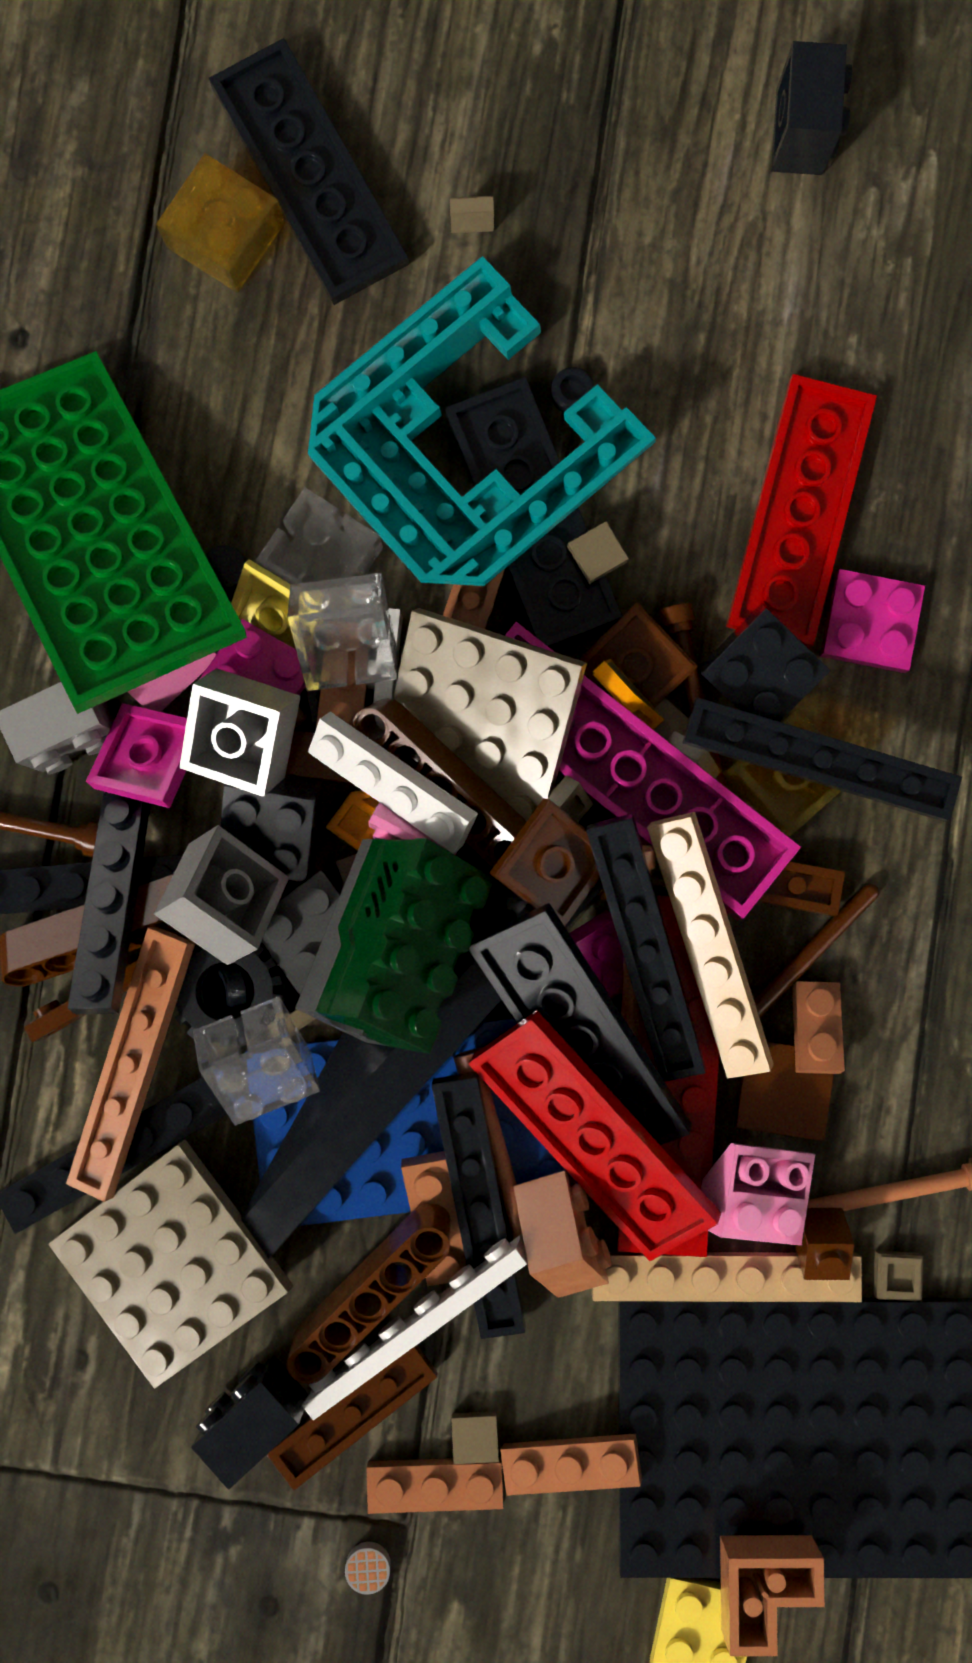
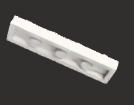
(392, 782)

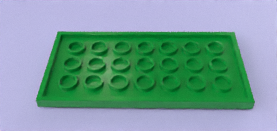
(100, 539)

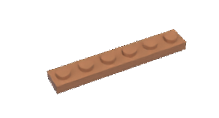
(130, 1063)

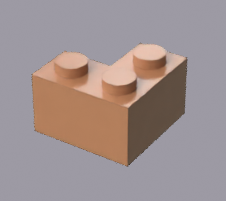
(557, 1242)
(757, 1579)

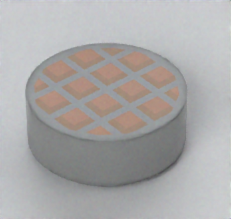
(367, 1568)

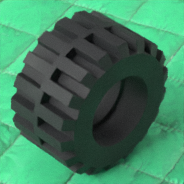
(193, 999)

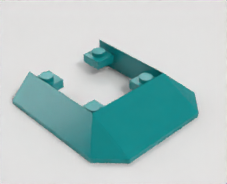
(378, 406)

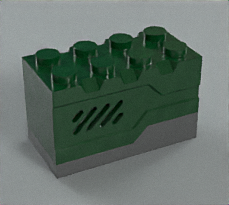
(395, 943)

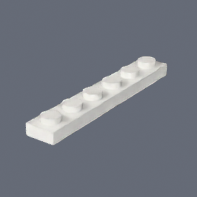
(430, 1315)

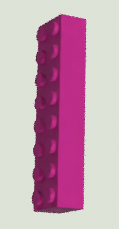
(639, 772)

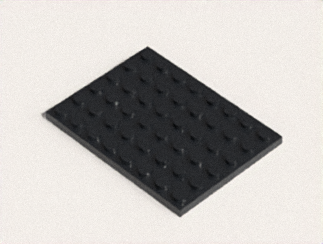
(798, 1426)

